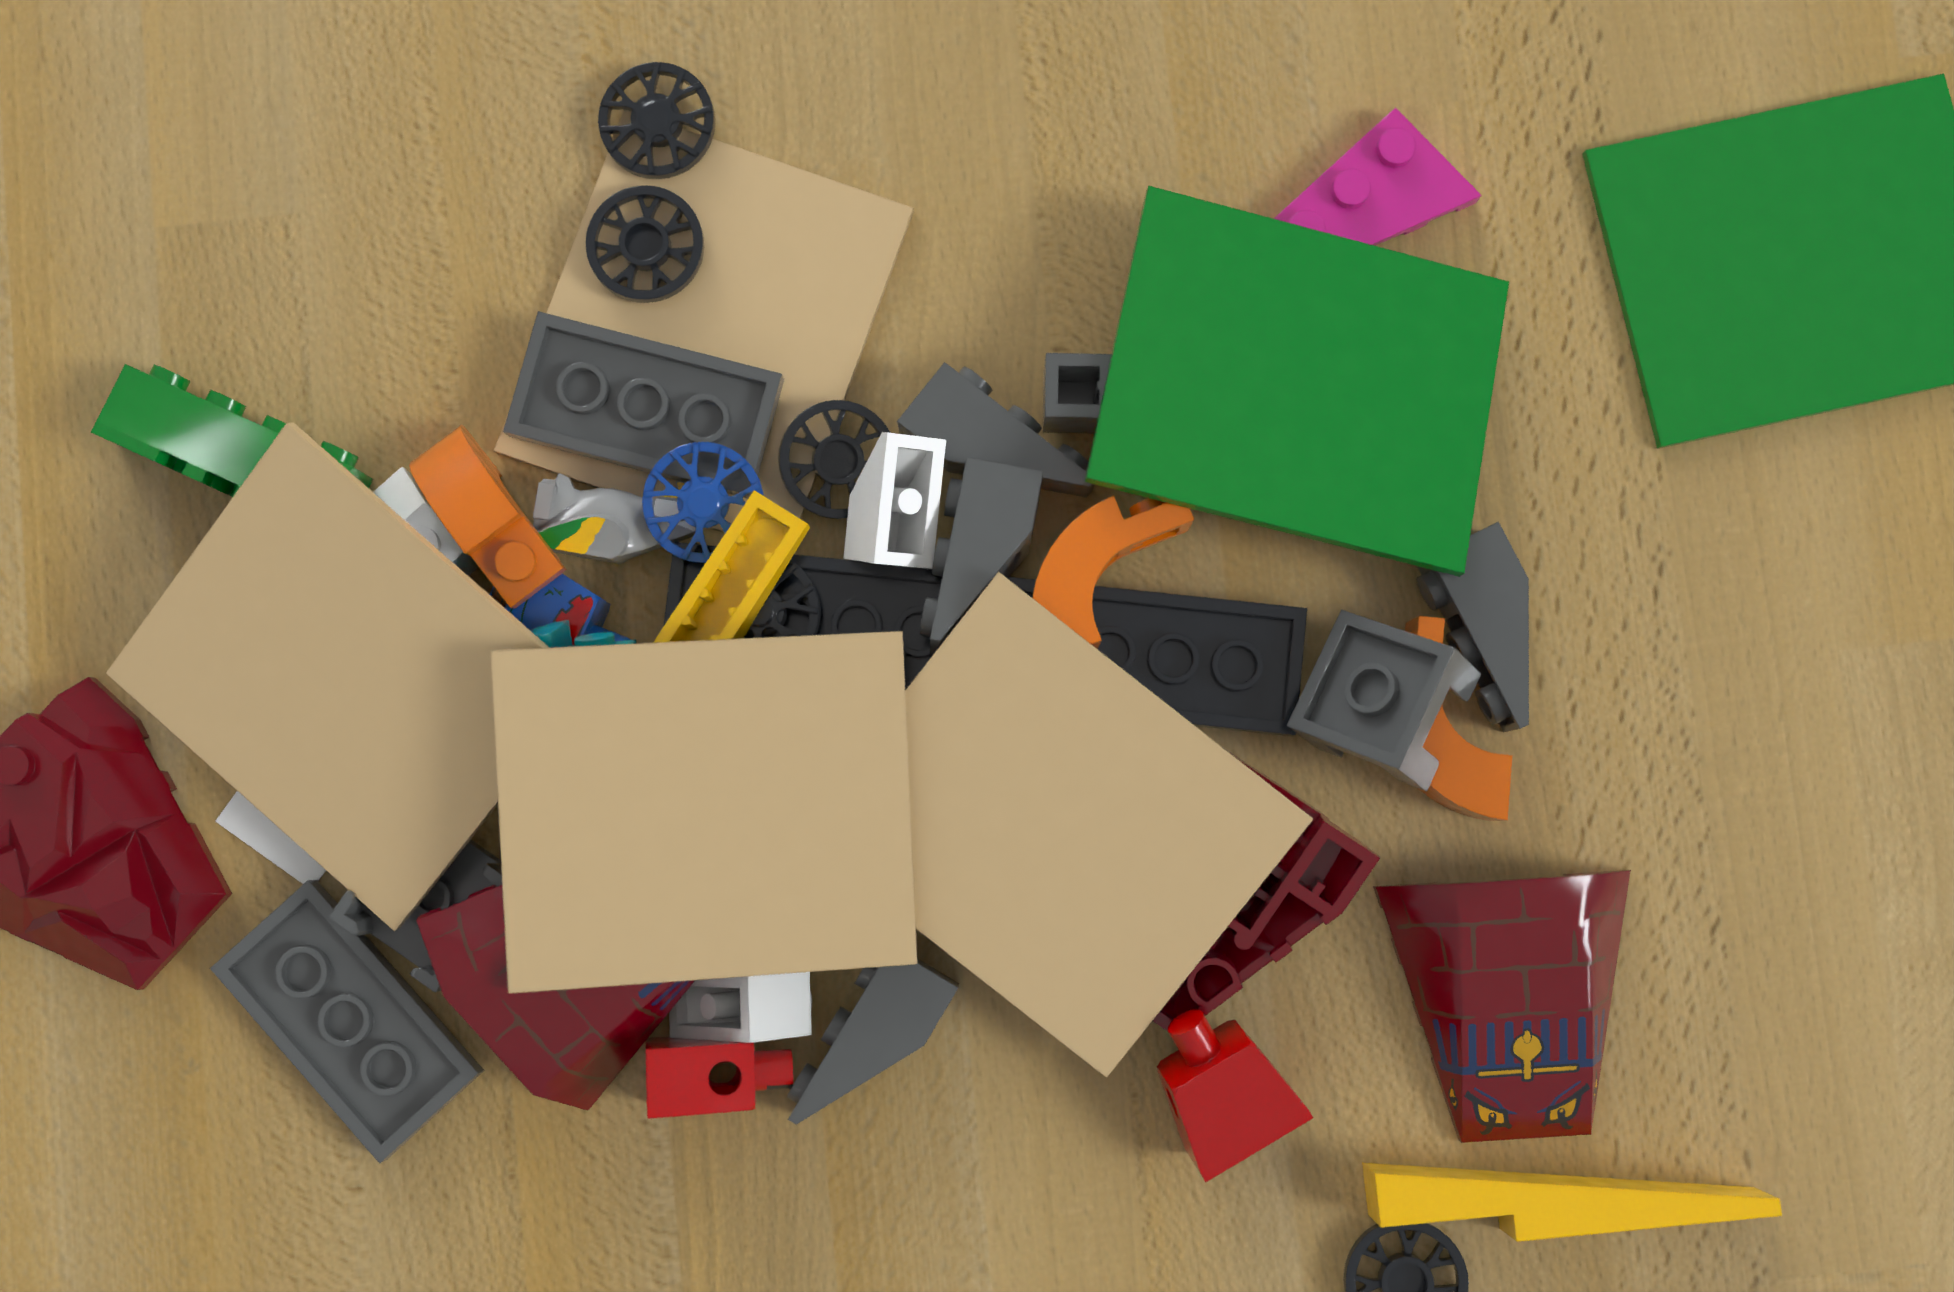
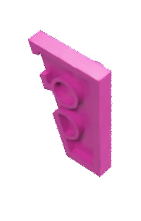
(1382, 187)

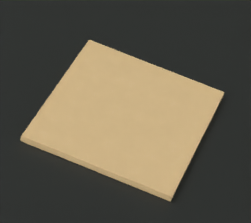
(781, 287)
(332, 674)
(703, 809)
(1074, 826)

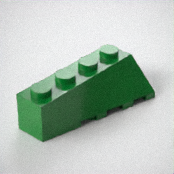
(191, 434)

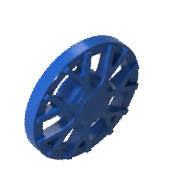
(700, 501)

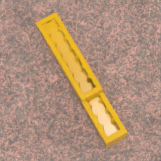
(737, 574)
(1552, 1205)

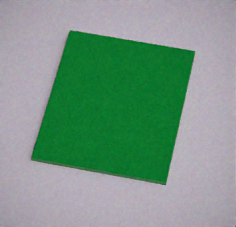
(1785, 258)
(1300, 382)

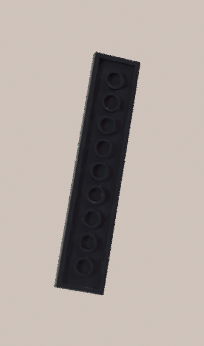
(1200, 655)

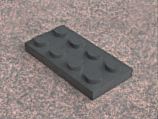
(639, 400)
(347, 1021)

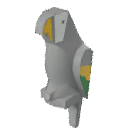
(600, 521)

